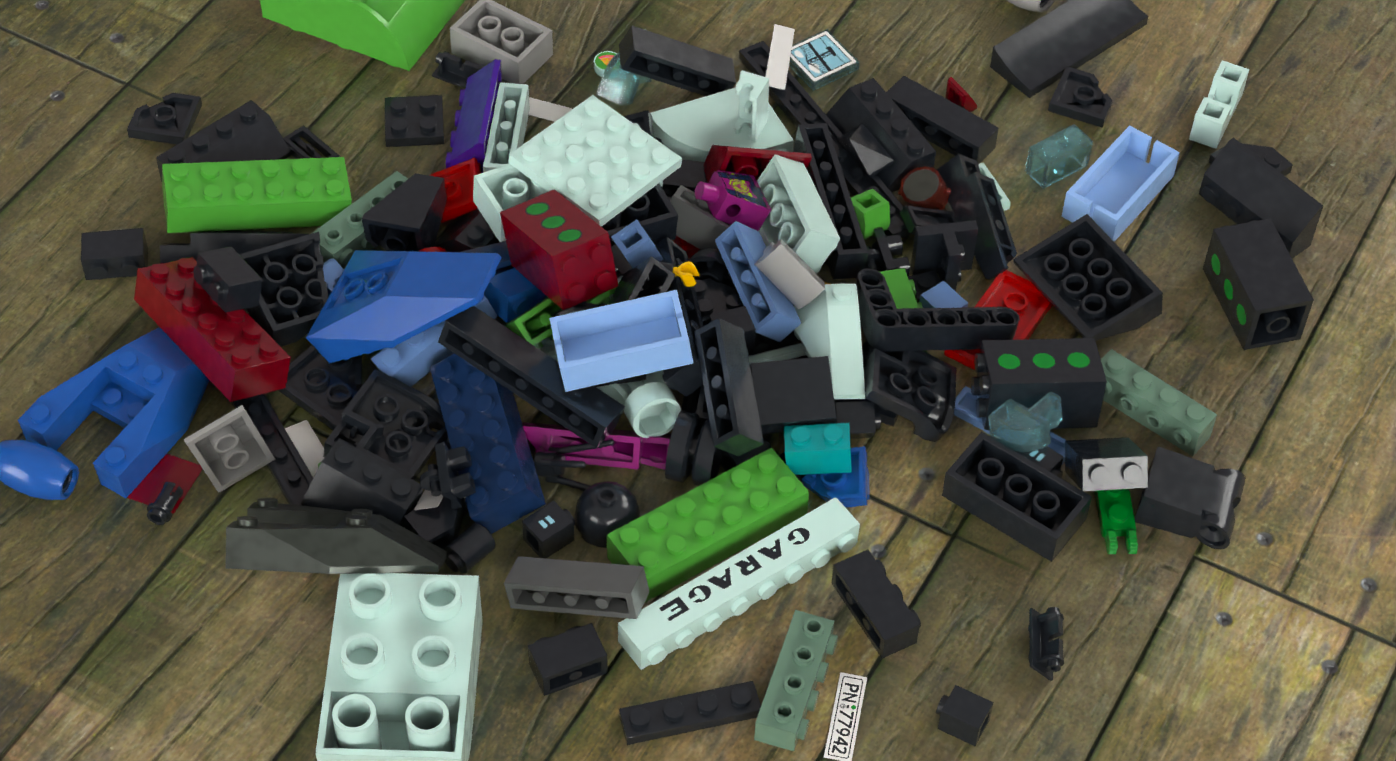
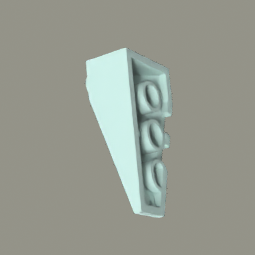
(833, 330)

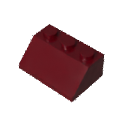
(745, 160)

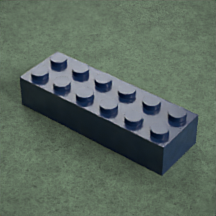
(489, 425)

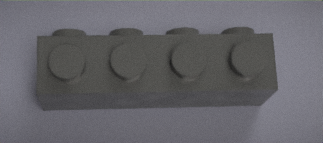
(577, 587)

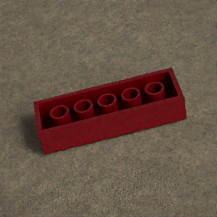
(224, 346)

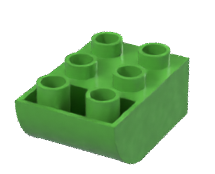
(380, 29)

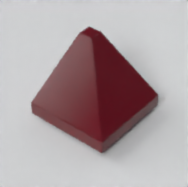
(959, 96)

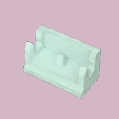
(753, 103)

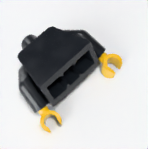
(652, 278)

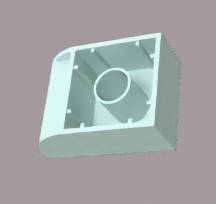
(401, 668)

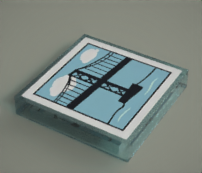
(821, 60)

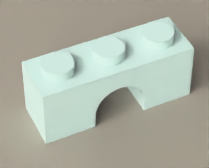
(1220, 104)

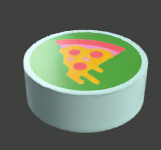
(601, 61)

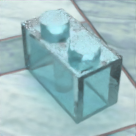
(1058, 156)

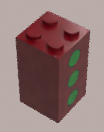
(559, 249)

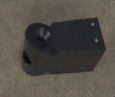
(1190, 498)

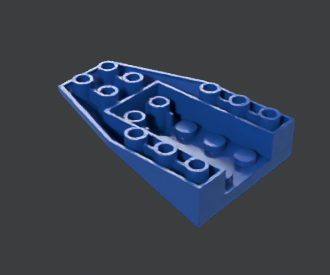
(396, 296)

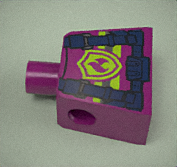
(734, 198)

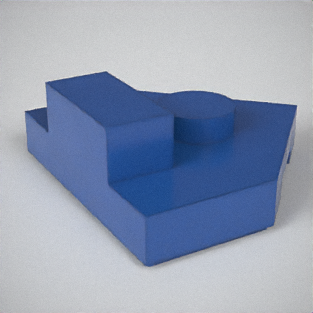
(849, 488)

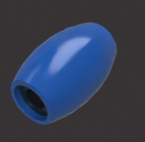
(37, 470)

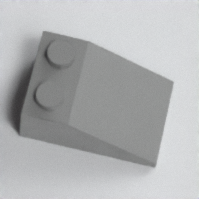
(229, 449)

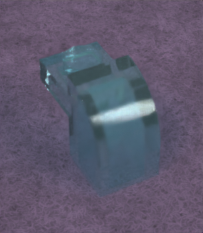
(619, 84)
(1023, 427)

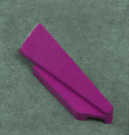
(626, 452)

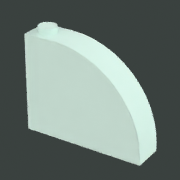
(710, 120)

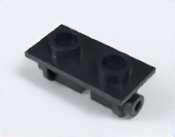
(453, 70)
(1044, 652)

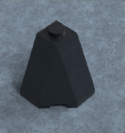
(408, 215)

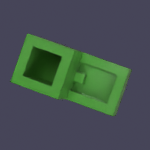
(871, 212)

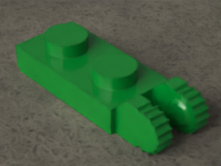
(1116, 519)

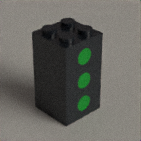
(1257, 284)
(1033, 368)

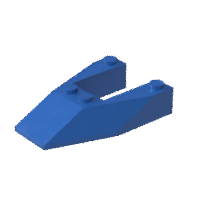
(143, 388)

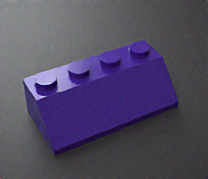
(475, 116)

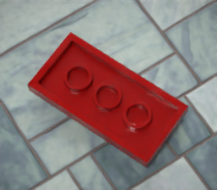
(1014, 293)

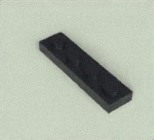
(689, 712)

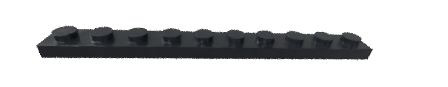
(803, 110)

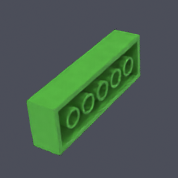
(254, 194)
(710, 522)

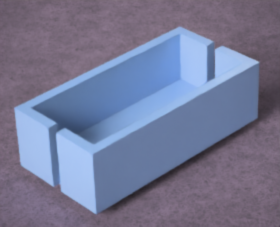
(1121, 182)
(621, 340)

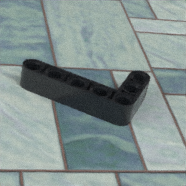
(926, 328)

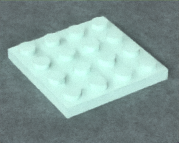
(595, 160)

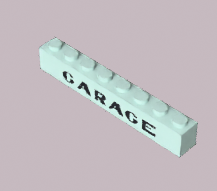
(738, 583)

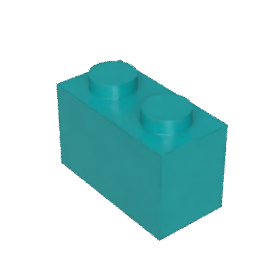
(818, 448)

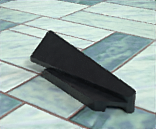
(977, 199)
(210, 240)

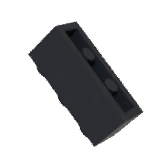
(876, 603)

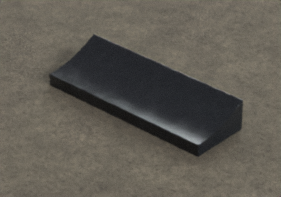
(1064, 38)

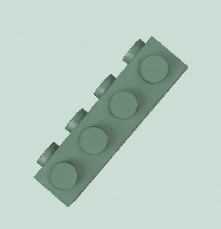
(345, 231)
(1156, 404)
(795, 680)

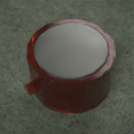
(924, 189)

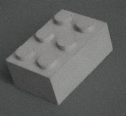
(499, 33)

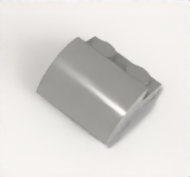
(790, 274)

